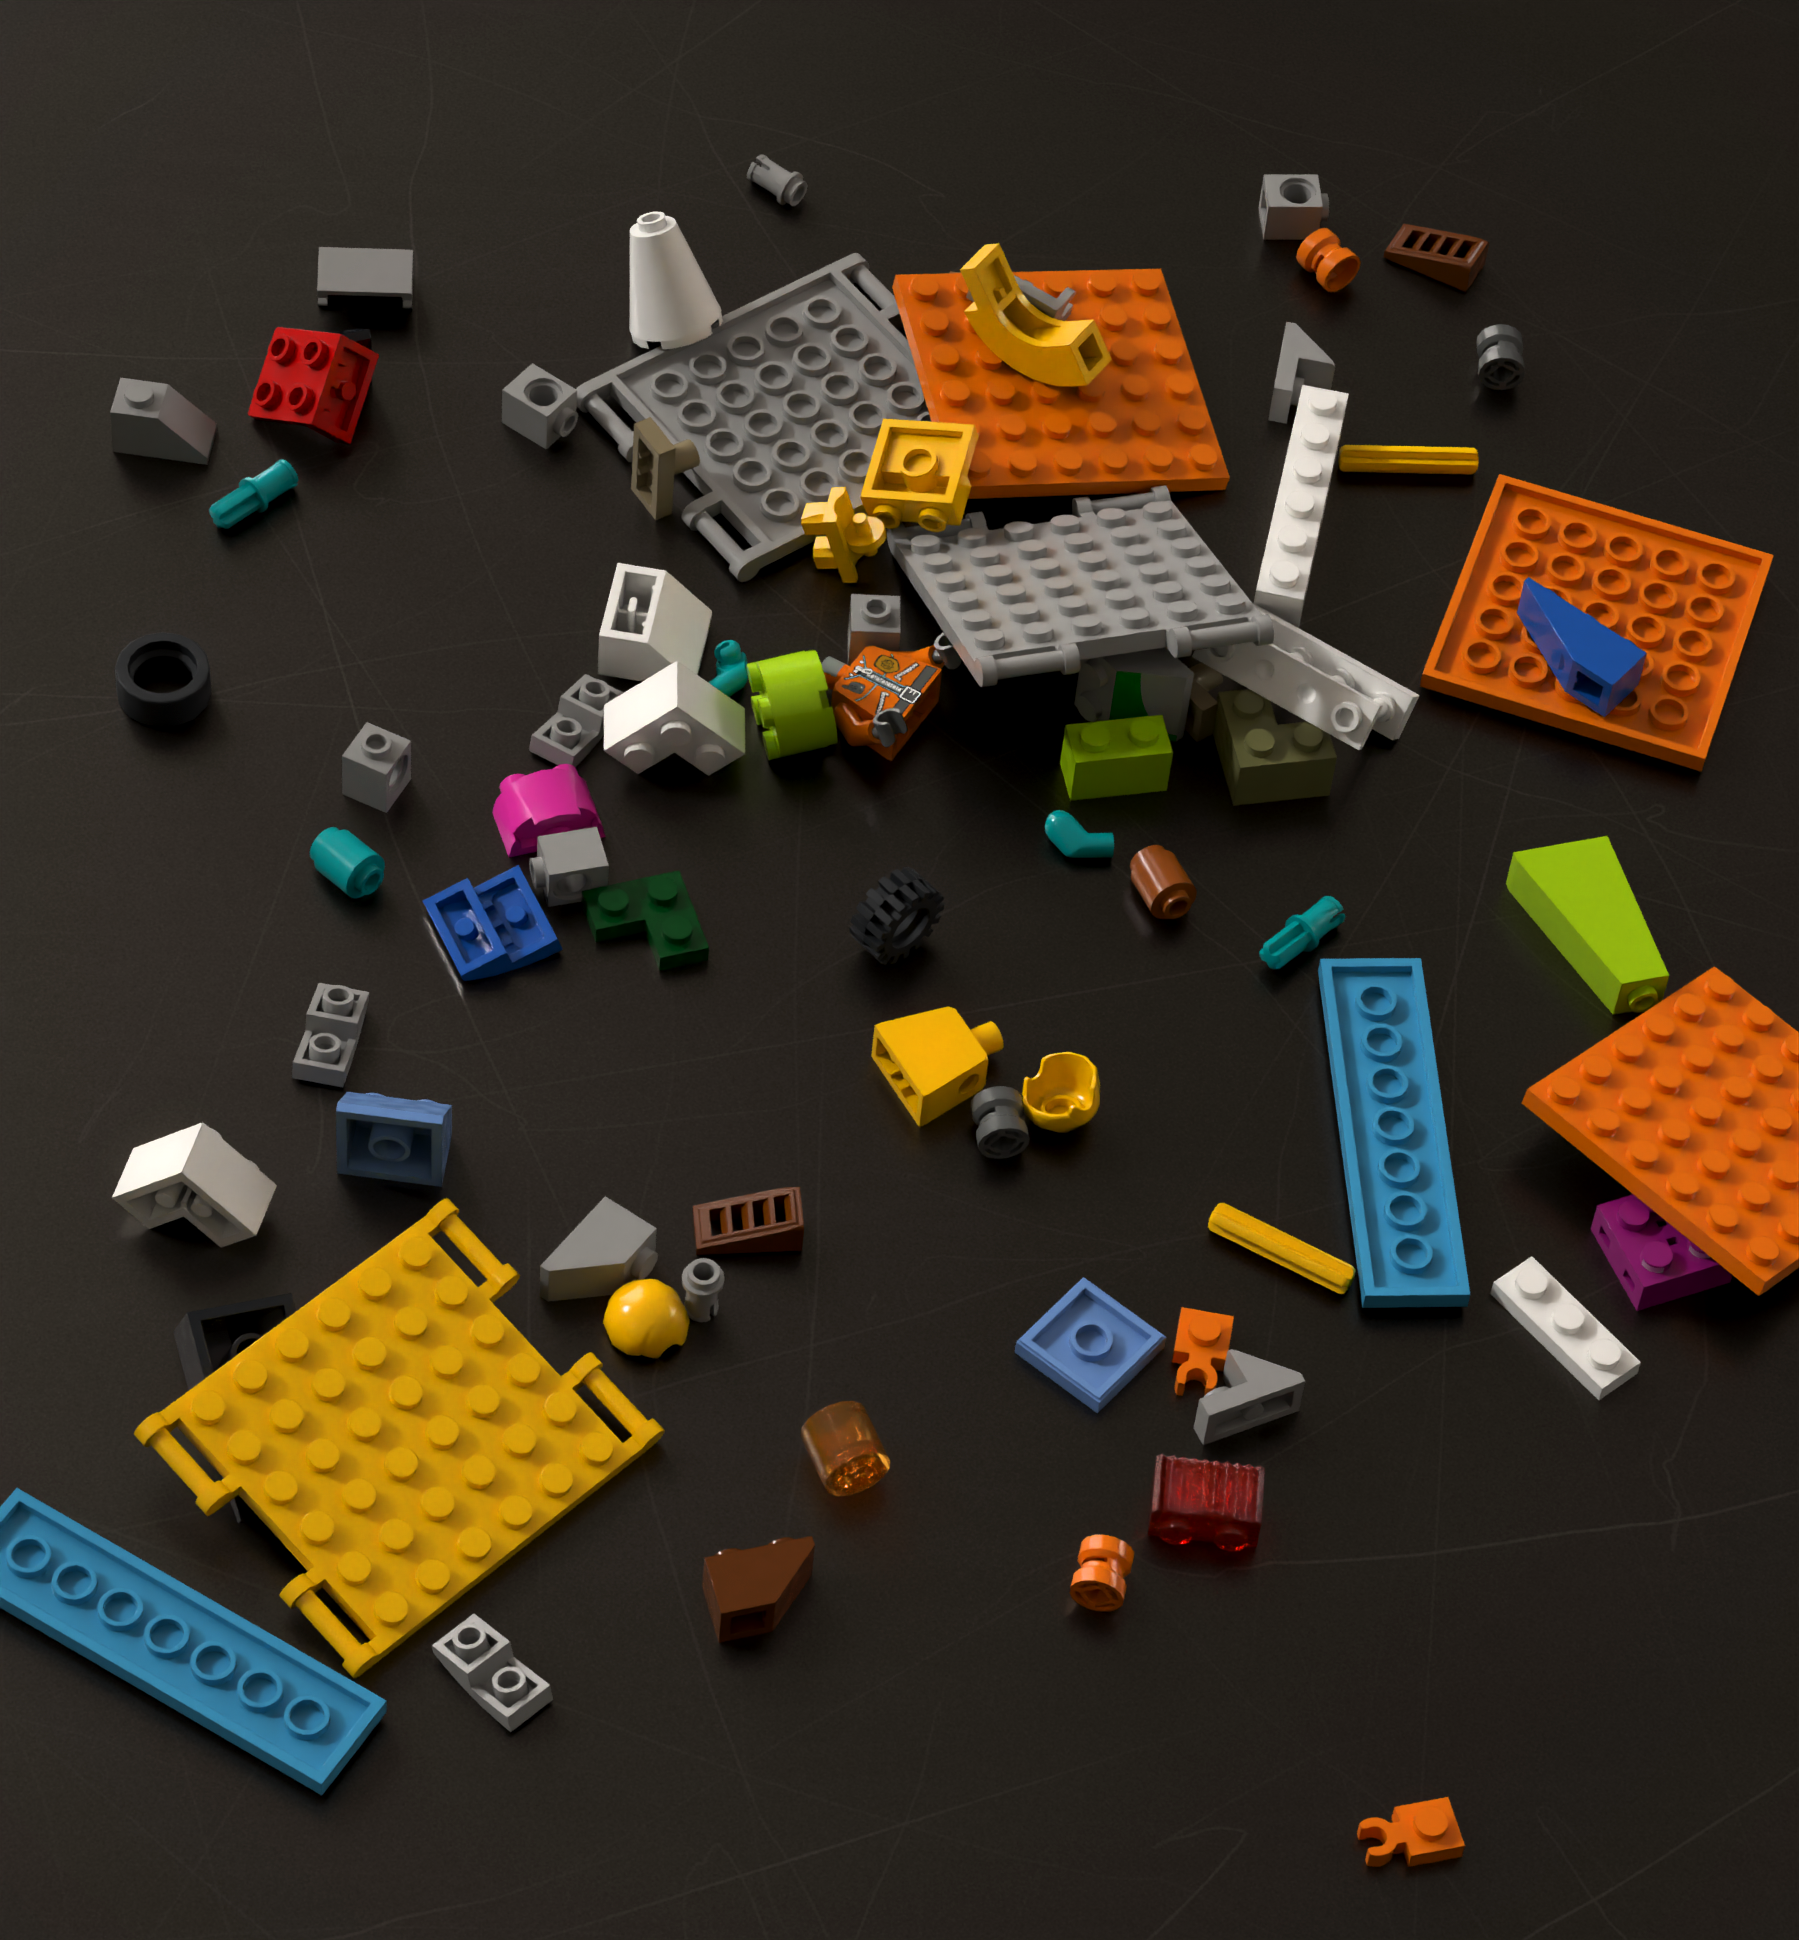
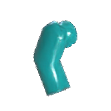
(730, 668)
(1074, 840)

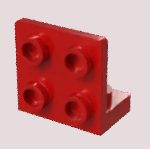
(314, 382)

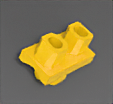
(846, 533)

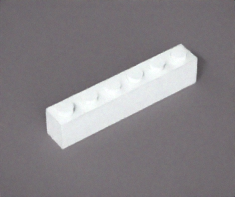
(1301, 503)

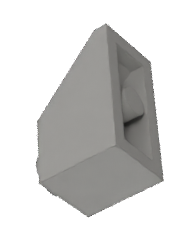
(159, 423)
(600, 1255)

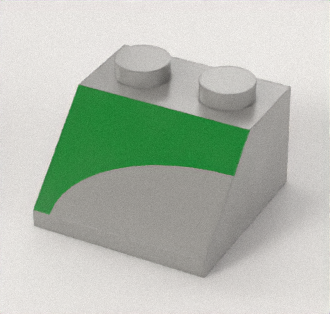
(1136, 687)

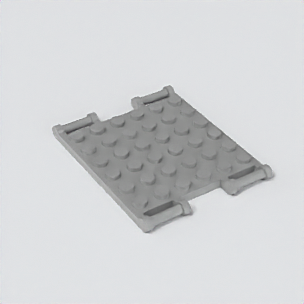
(775, 404)
(1076, 587)

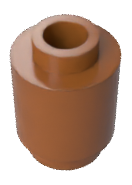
(1162, 882)

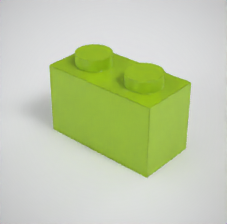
(1116, 757)

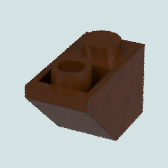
(755, 1585)

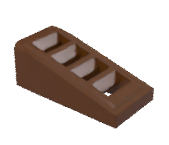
(1451, 258)
(762, 1205)

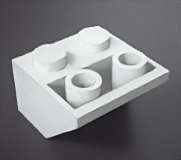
(650, 625)

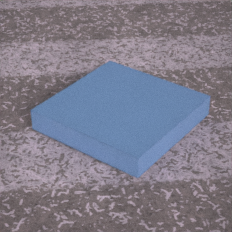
(1090, 1345)

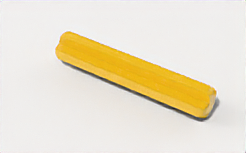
(1408, 459)
(1281, 1248)

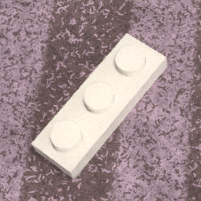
(1565, 1328)

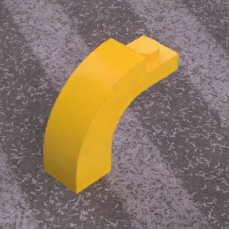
(1023, 335)

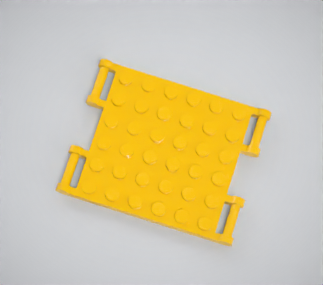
(399, 1437)

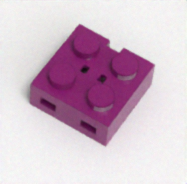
(1646, 1256)

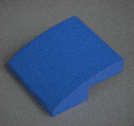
(492, 925)

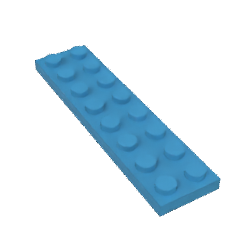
(1393, 1134)
(180, 1645)

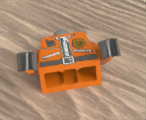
(887, 693)

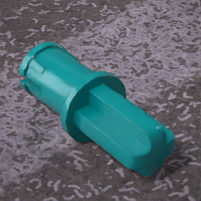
(254, 494)
(1302, 932)

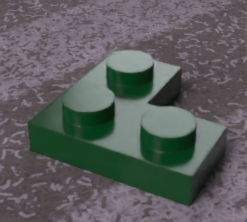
(652, 906)

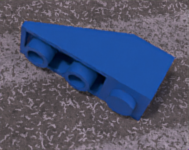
(1582, 653)

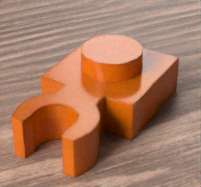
(1201, 1347)
(1419, 1830)

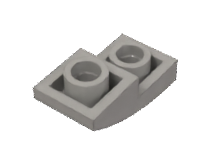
(576, 725)
(330, 1034)
(490, 1673)

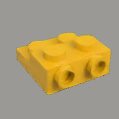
(920, 473)

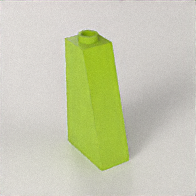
(1592, 919)

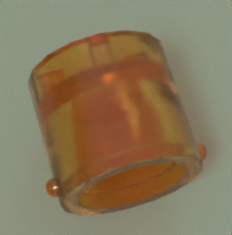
(845, 1448)

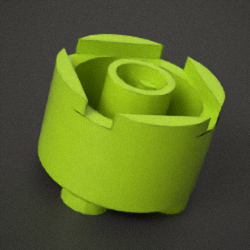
(792, 704)

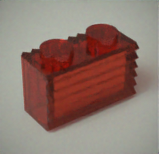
(1206, 1502)

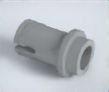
(785, 185)
(702, 1283)

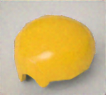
(1062, 1092)
(646, 1318)

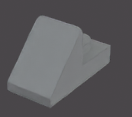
(1299, 364)
(1253, 1396)

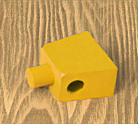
(934, 1059)

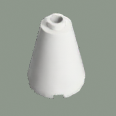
(667, 286)

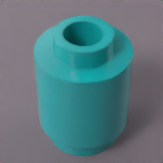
(347, 862)

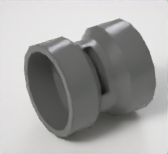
(1500, 357)
(999, 1122)

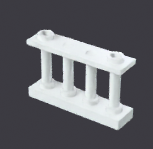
(1316, 683)

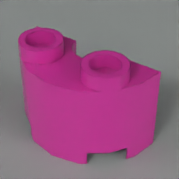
(543, 805)

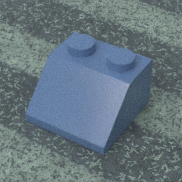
(393, 1138)

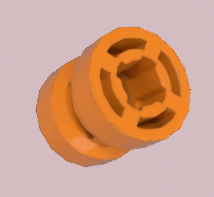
(1332, 264)
(1100, 1579)

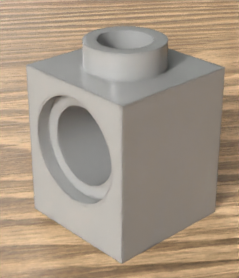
(1291, 206)
(539, 406)
(873, 622)
(376, 767)
(569, 865)

